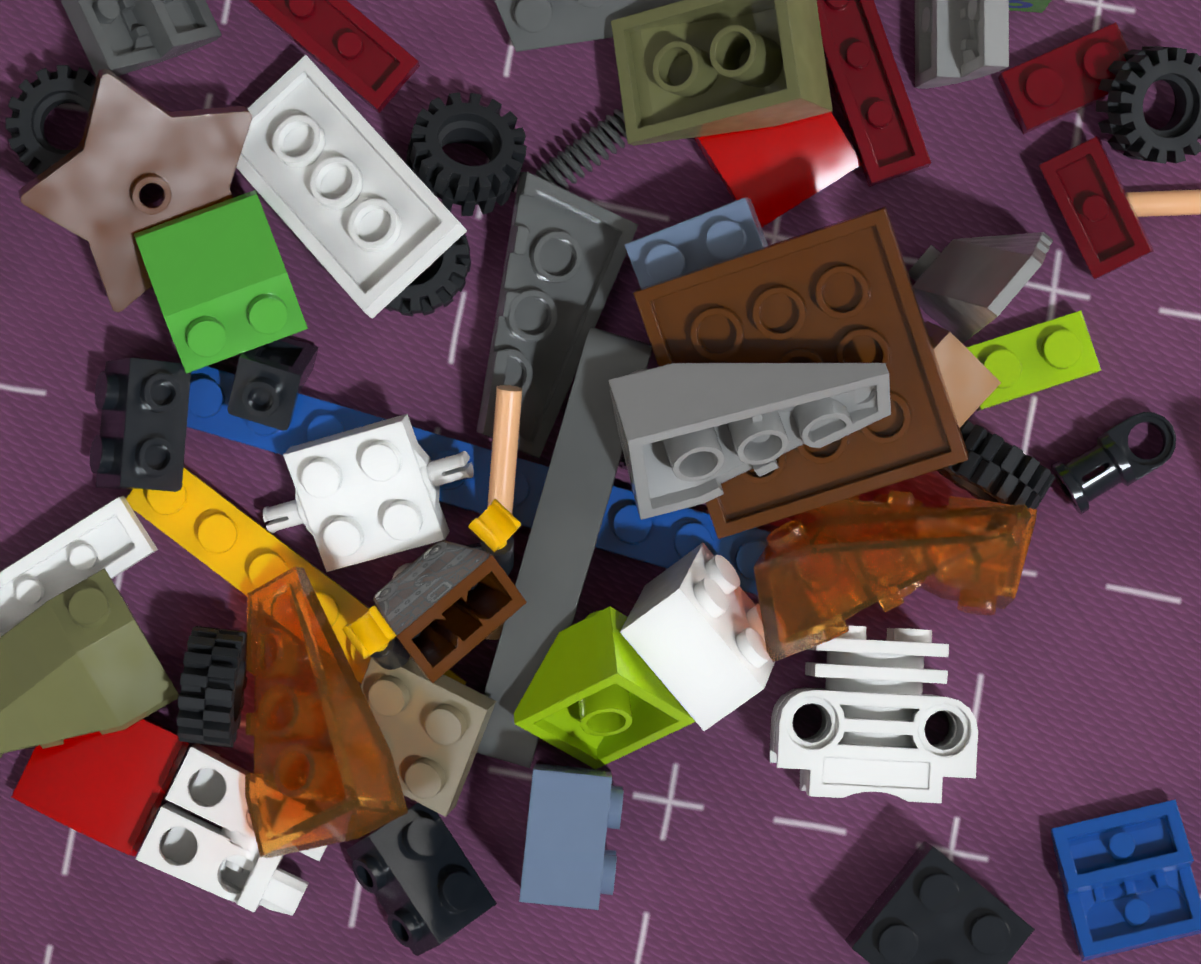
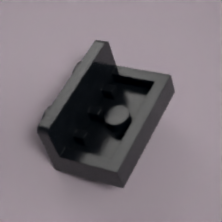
(141, 425)
(420, 879)

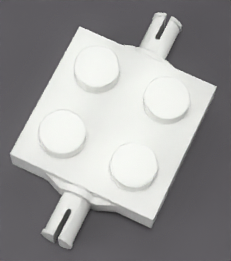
(367, 492)

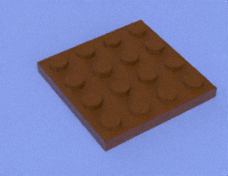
(815, 300)

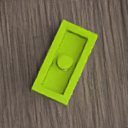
(1037, 358)

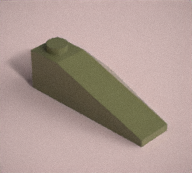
(77, 669)

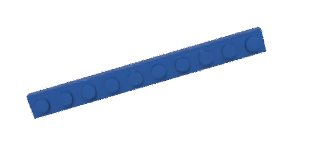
(653, 540)

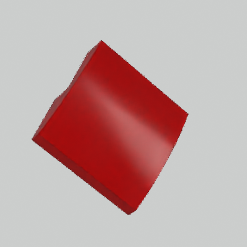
(781, 162)
(104, 782)

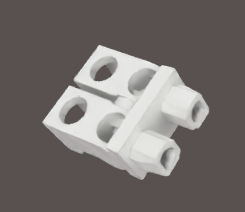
(217, 858)

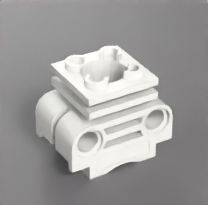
(875, 721)

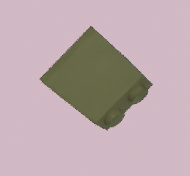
(719, 67)

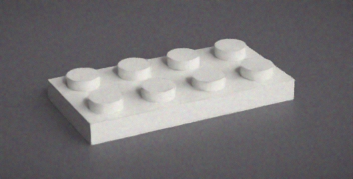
(343, 188)

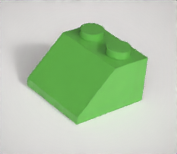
(220, 281)

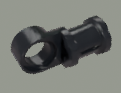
(1118, 461)

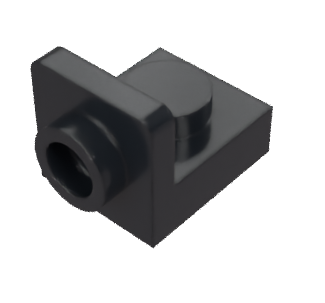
(270, 382)

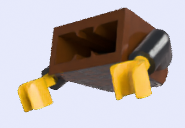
(443, 600)

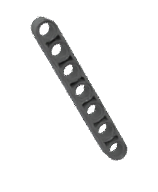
(561, 536)

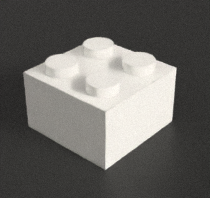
(701, 636)

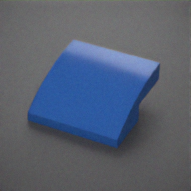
(1128, 880)

